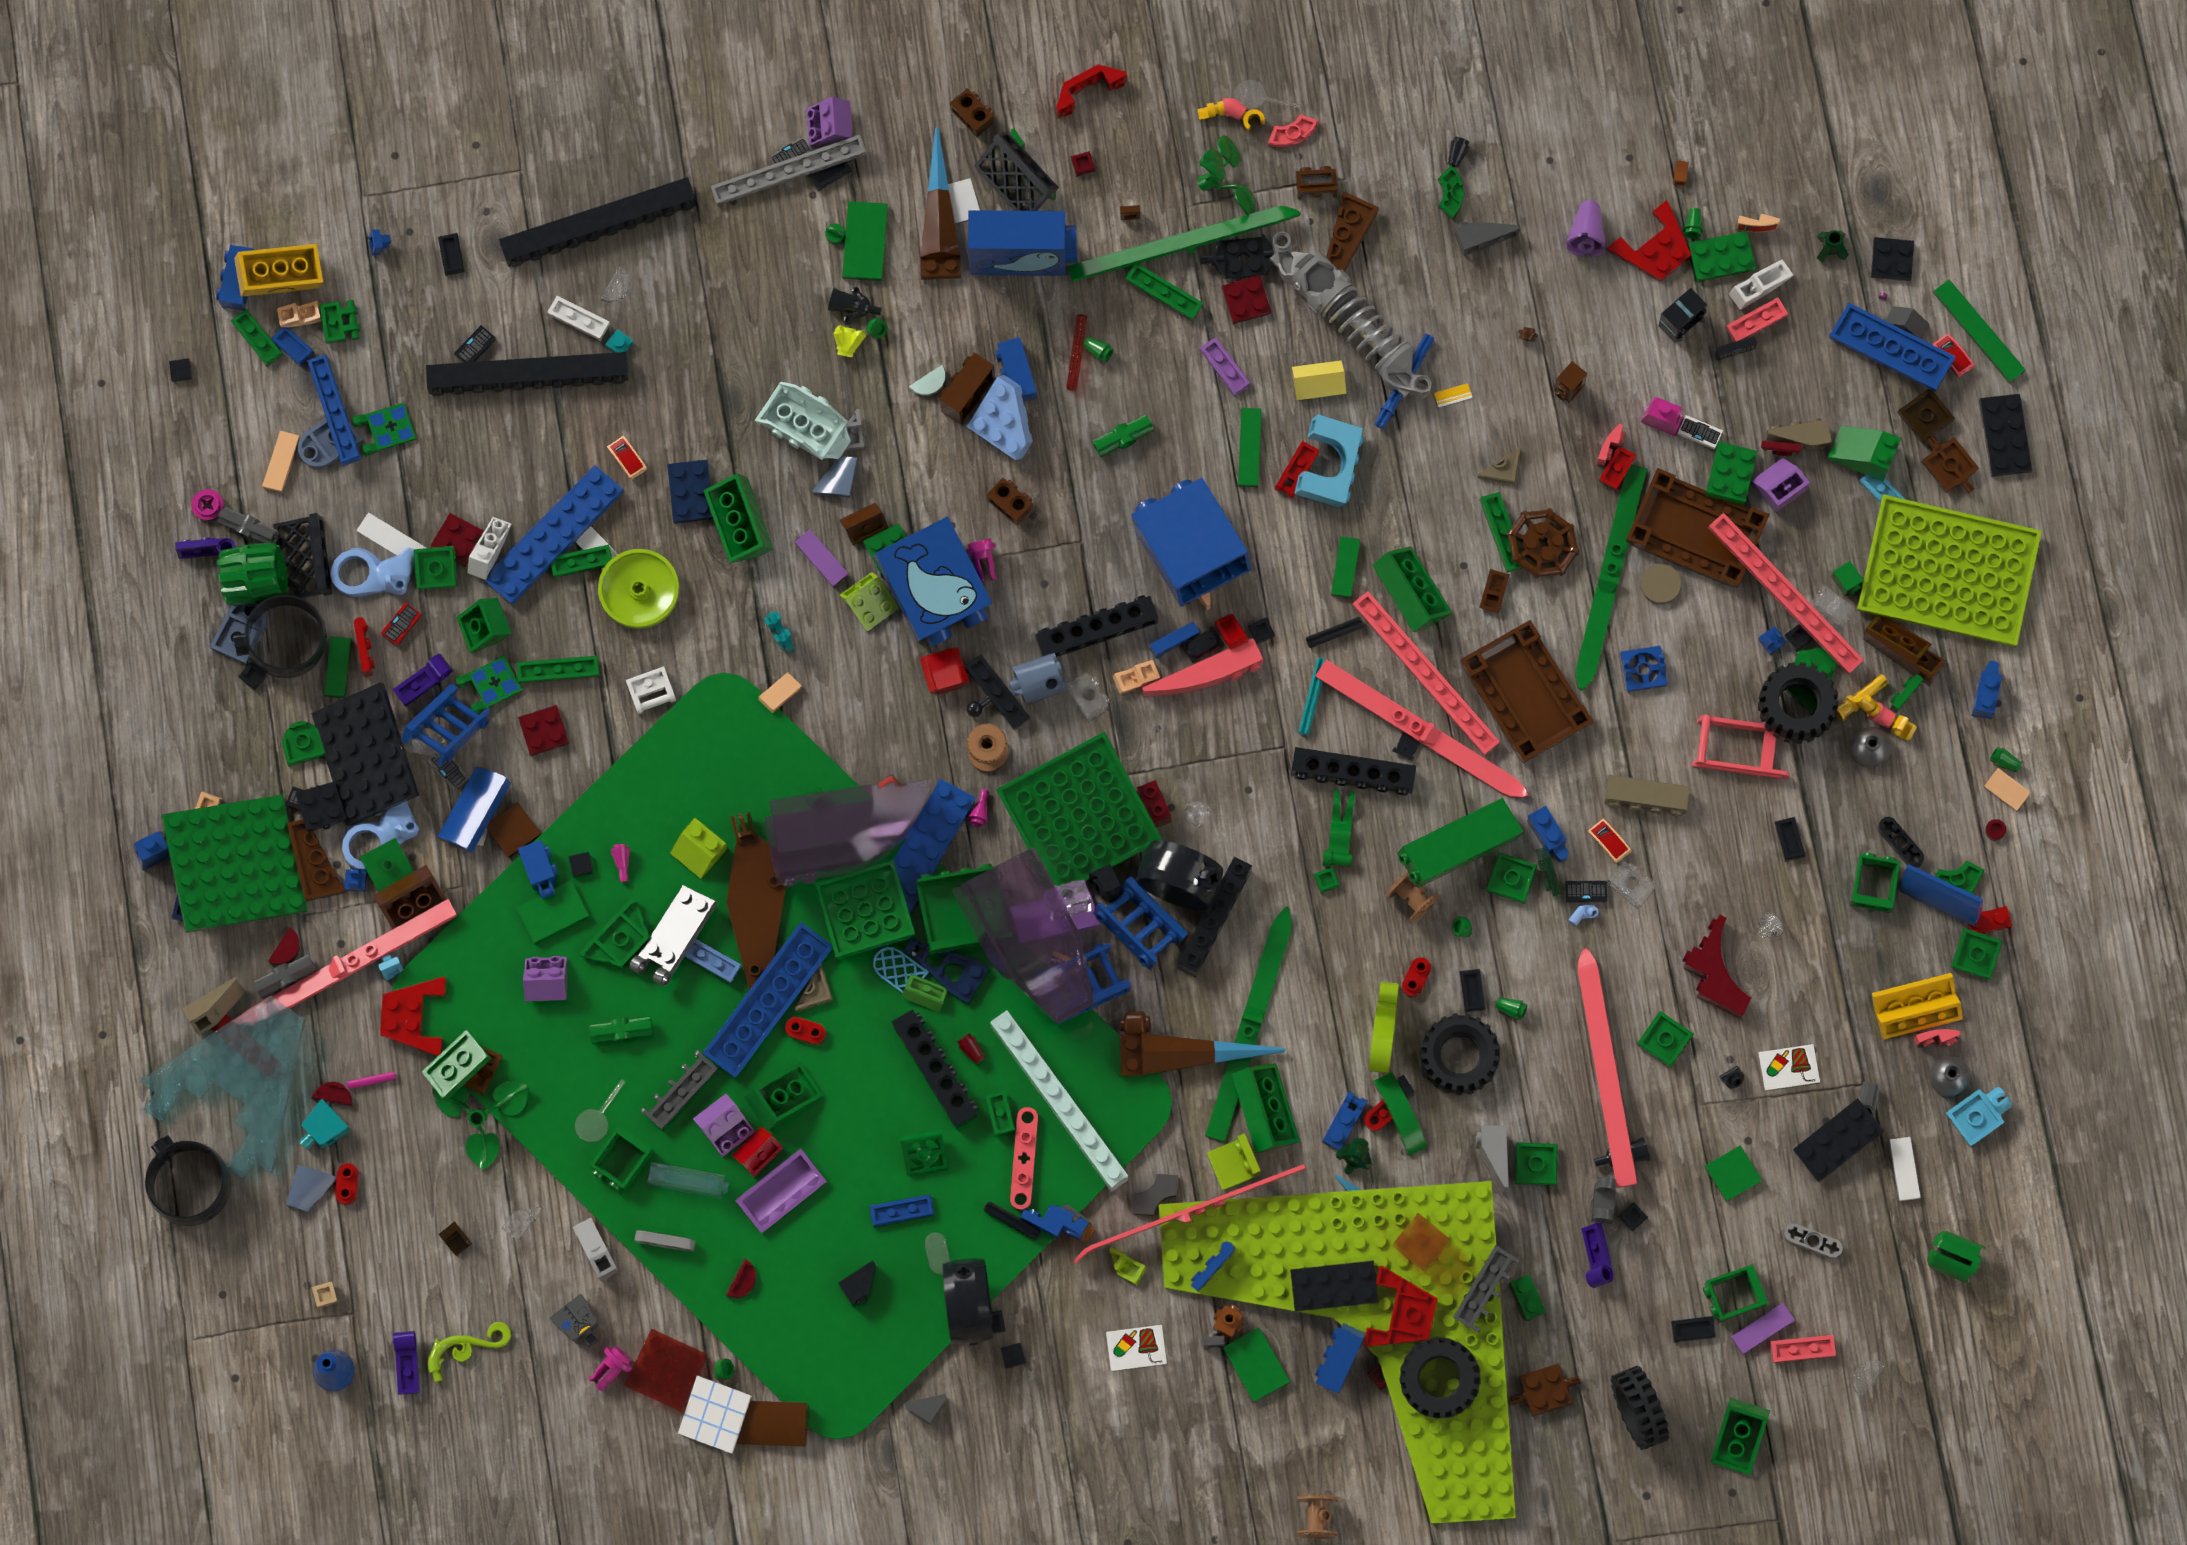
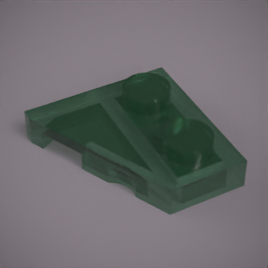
(1546, 866)

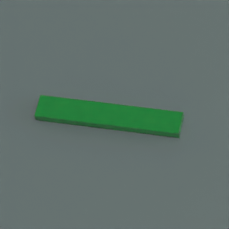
(1979, 331)

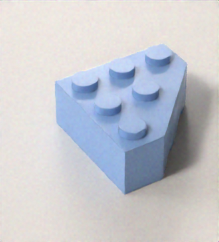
(1003, 418)

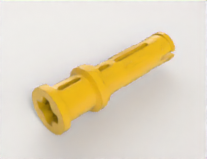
(1848, 706)

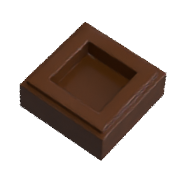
(1130, 212)

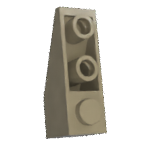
(1812, 435)
(213, 1006)

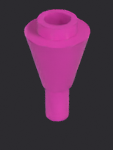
(978, 815)
(621, 857)

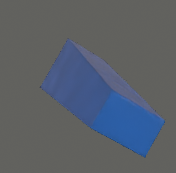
(1174, 640)

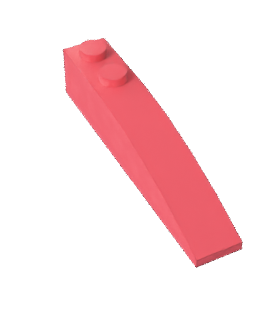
(1209, 672)

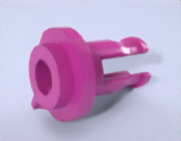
(982, 550)
(617, 1361)

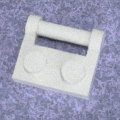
(648, 684)

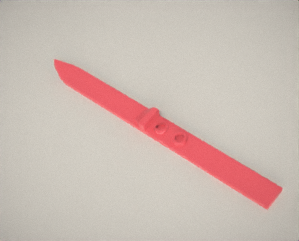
(1420, 730)
(367, 954)
(1606, 1070)
(1185, 1216)

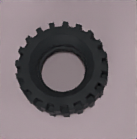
(1460, 1027)
(1468, 1384)
(1640, 1407)

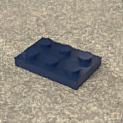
(686, 490)

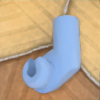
(1583, 912)

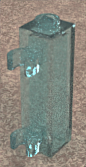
(687, 1180)

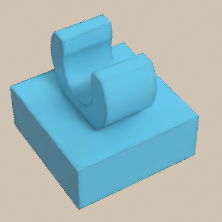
(390, 967)

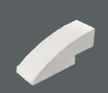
(1760, 284)

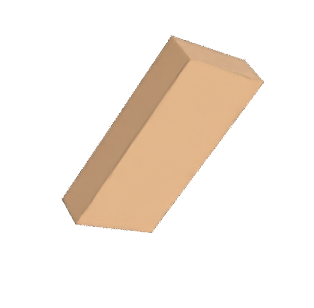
(779, 692)

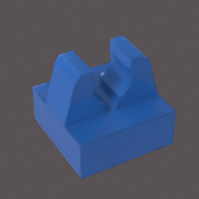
(378, 242)
(1772, 640)
(355, 880)

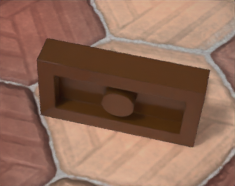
(864, 523)

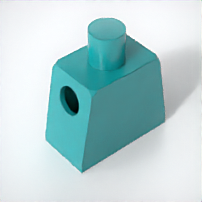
(323, 1126)

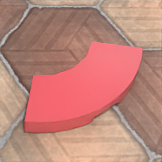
(1293, 133)

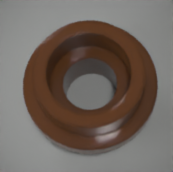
(1528, 334)

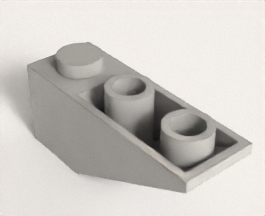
(595, 1249)

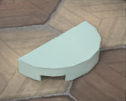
(930, 383)

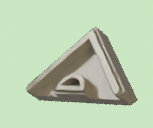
(1504, 469)
(816, 991)

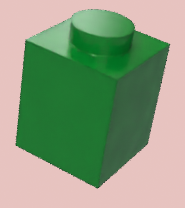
(1847, 579)

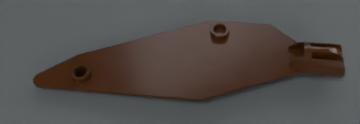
(754, 900)

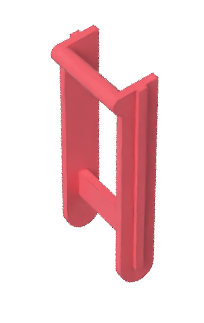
(1767, 749)

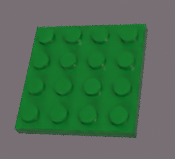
(865, 910)

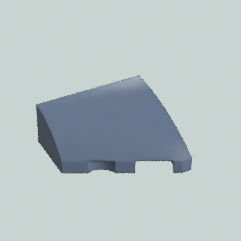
(838, 478)
(308, 1187)

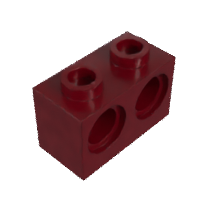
(1154, 803)

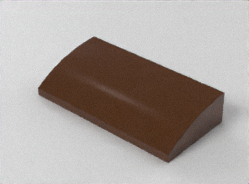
(775, 1424)

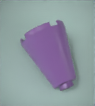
(1587, 231)

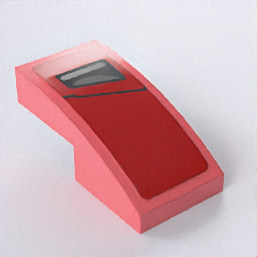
(1962, 361)

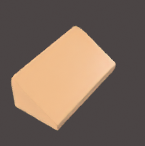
(2007, 789)

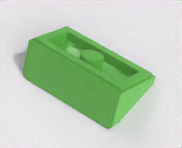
(924, 993)

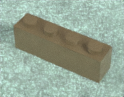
(1646, 794)

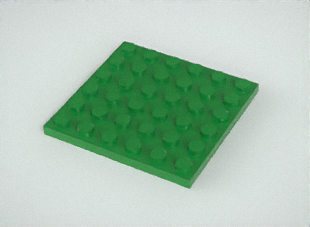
(1079, 811)
(233, 863)

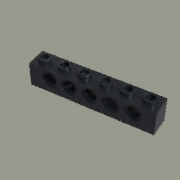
(1108, 630)
(1324, 759)
(1215, 917)
(958, 1115)

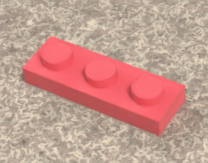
(1757, 320)
(1803, 1348)

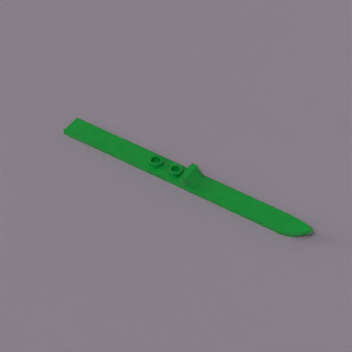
(1184, 241)
(1609, 576)
(1251, 1022)

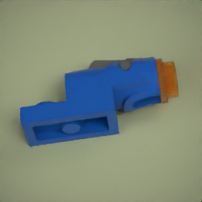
(1061, 1219)

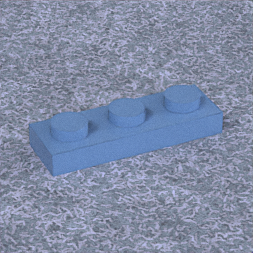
(713, 961)

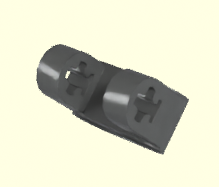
(1604, 1200)

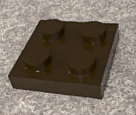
(1926, 415)

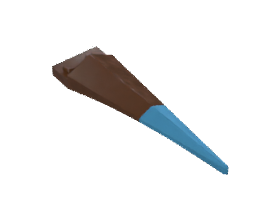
(939, 242)
(1159, 1054)

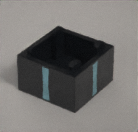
(1682, 315)

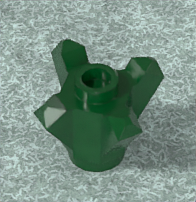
(1832, 244)
(1355, 1155)

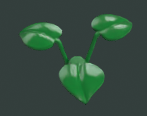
(1216, 173)
(484, 1147)

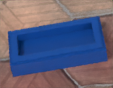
(292, 345)

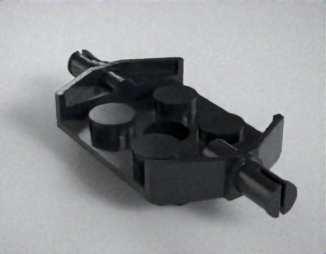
(1227, 253)

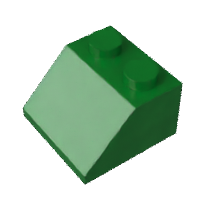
(483, 624)

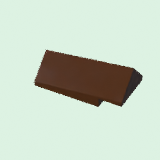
(1904, 648)

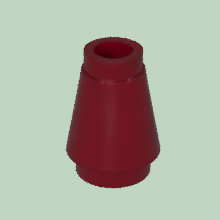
(971, 1048)

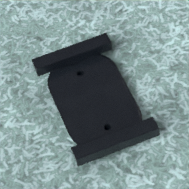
(1202, 644)
(1408, 743)

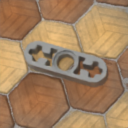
(664, 1241)
(1829, 1241)

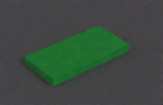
(865, 241)

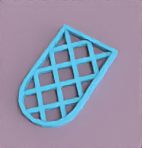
(925, 972)

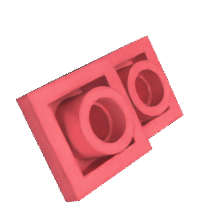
(1612, 441)
(1943, 1036)

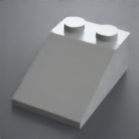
(1493, 1150)

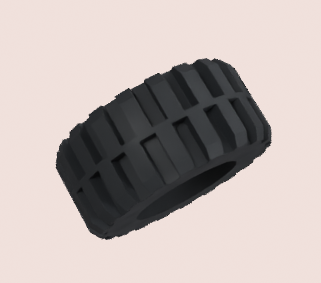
(1807, 679)

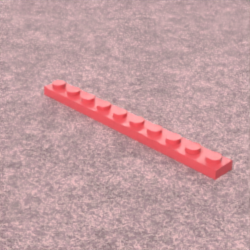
(1785, 593)
(1426, 673)

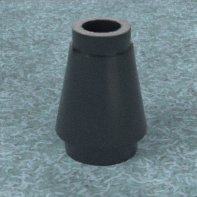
(1458, 150)

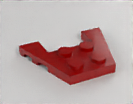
(1662, 252)
(403, 1015)
(1411, 1313)

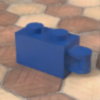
(1987, 691)
(1548, 833)
(538, 867)

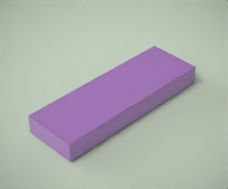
(1225, 366)
(821, 558)
(1762, 1328)

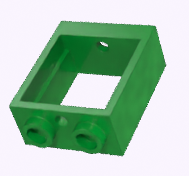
(1869, 902)
(632, 1140)
(1755, 1286)

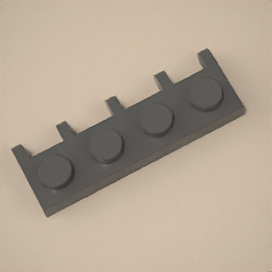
(681, 1091)
(1484, 1287)

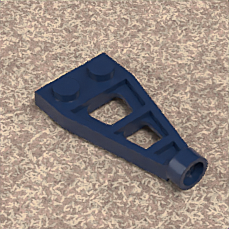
(967, 983)

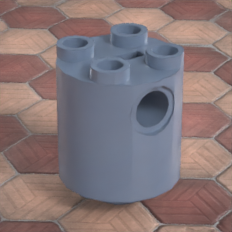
(1038, 679)

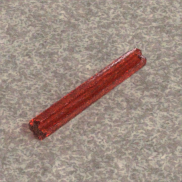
(1076, 353)

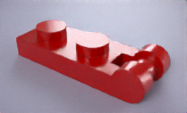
(1300, 462)
(364, 646)

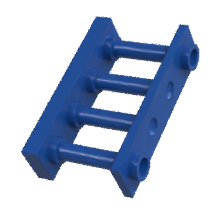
(435, 709)
(1149, 907)
(1117, 986)

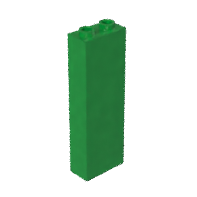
(1459, 842)

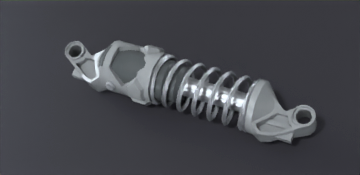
(1334, 296)

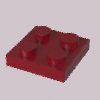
(1246, 299)
(459, 534)
(543, 730)

